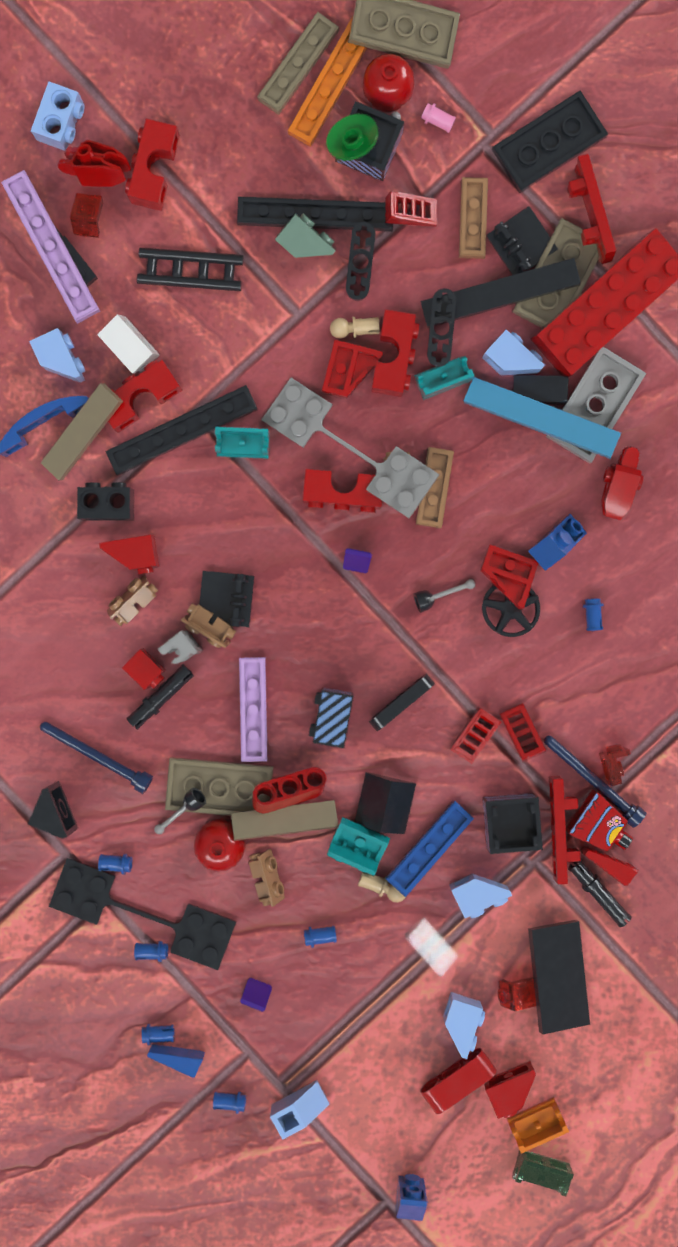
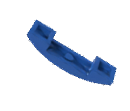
(14, 437)

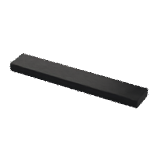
(324, 213)
(507, 291)
(181, 430)

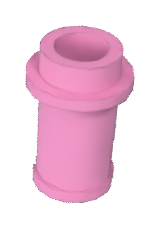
(438, 117)

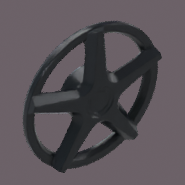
(510, 612)

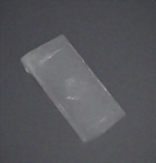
(431, 946)

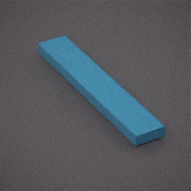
(542, 418)

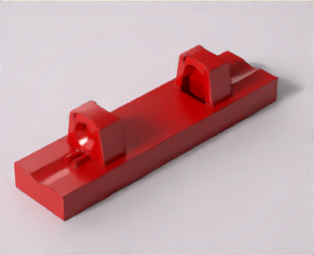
(600, 231)
(560, 852)

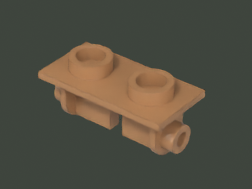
(124, 607)
(199, 622)
(270, 889)

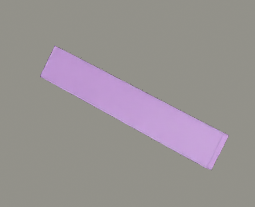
(50, 246)

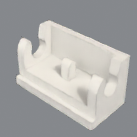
(128, 344)

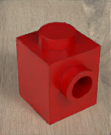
(145, 669)

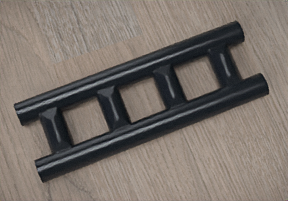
(178, 257)

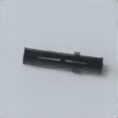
(155, 701)
(592, 884)

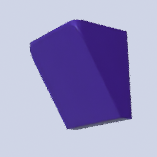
(356, 560)
(256, 994)

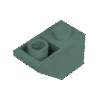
(302, 240)

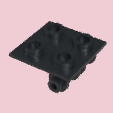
(520, 241)
(227, 597)

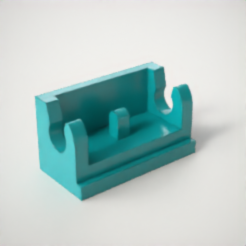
(444, 377)
(242, 442)

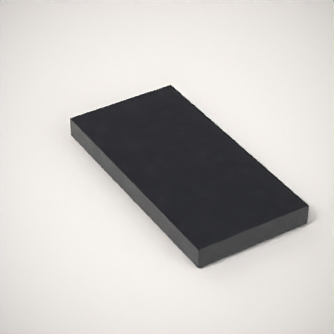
(549, 141)
(559, 976)

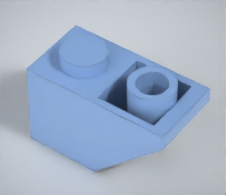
(55, 355)
(511, 357)
(478, 893)
(461, 1019)
(298, 1109)

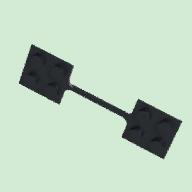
(86, 891)

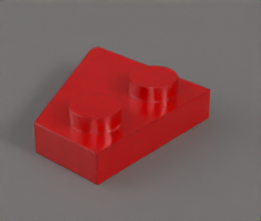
(348, 367)
(510, 573)

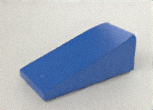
(181, 1059)

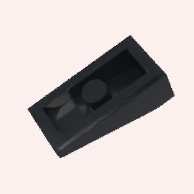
(542, 388)

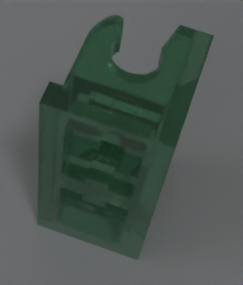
(543, 1171)

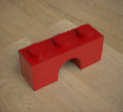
(156, 142)
(399, 330)
(154, 380)
(320, 492)

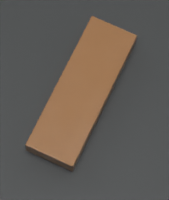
(473, 218)
(432, 506)

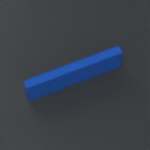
(429, 848)

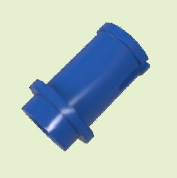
(593, 614)
(115, 863)
(320, 936)
(151, 951)
(155, 1034)
(231, 1102)

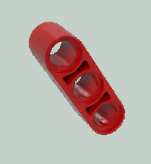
(296, 780)
(458, 1081)

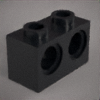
(105, 509)

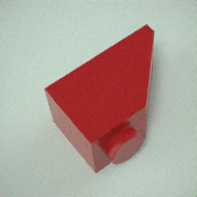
(134, 553)
(510, 1089)

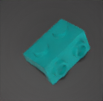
(358, 846)

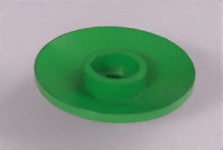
(352, 137)

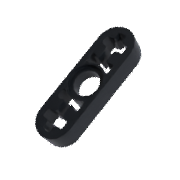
(355, 240)
(449, 335)
(401, 702)

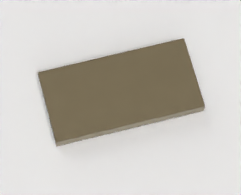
(405, 29)
(569, 244)
(224, 784)

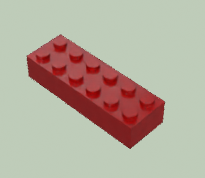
(609, 304)

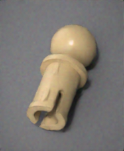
(341, 328)
(380, 886)

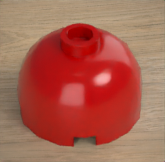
(388, 82)
(216, 845)

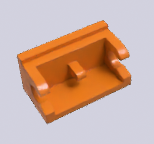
(537, 1125)

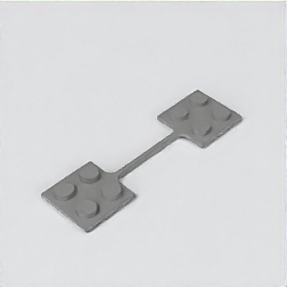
(398, 480)

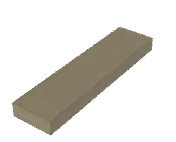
(298, 63)
(81, 431)
(285, 820)

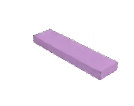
(253, 709)

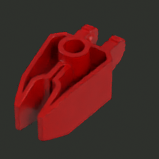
(95, 164)
(621, 484)

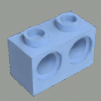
(51, 115)

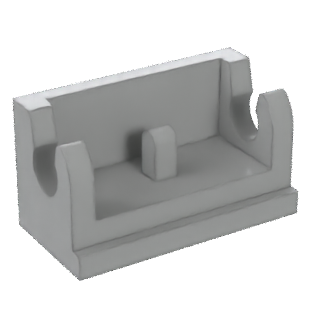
(183, 645)

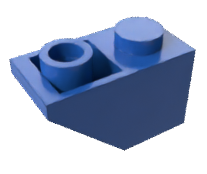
(557, 542)
(411, 1197)

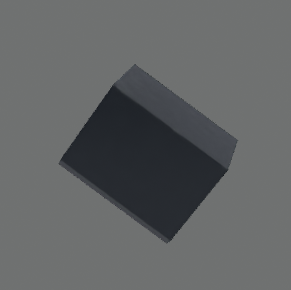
(385, 803)
(53, 812)

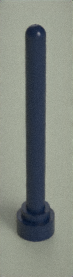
(139, 780)
(632, 813)

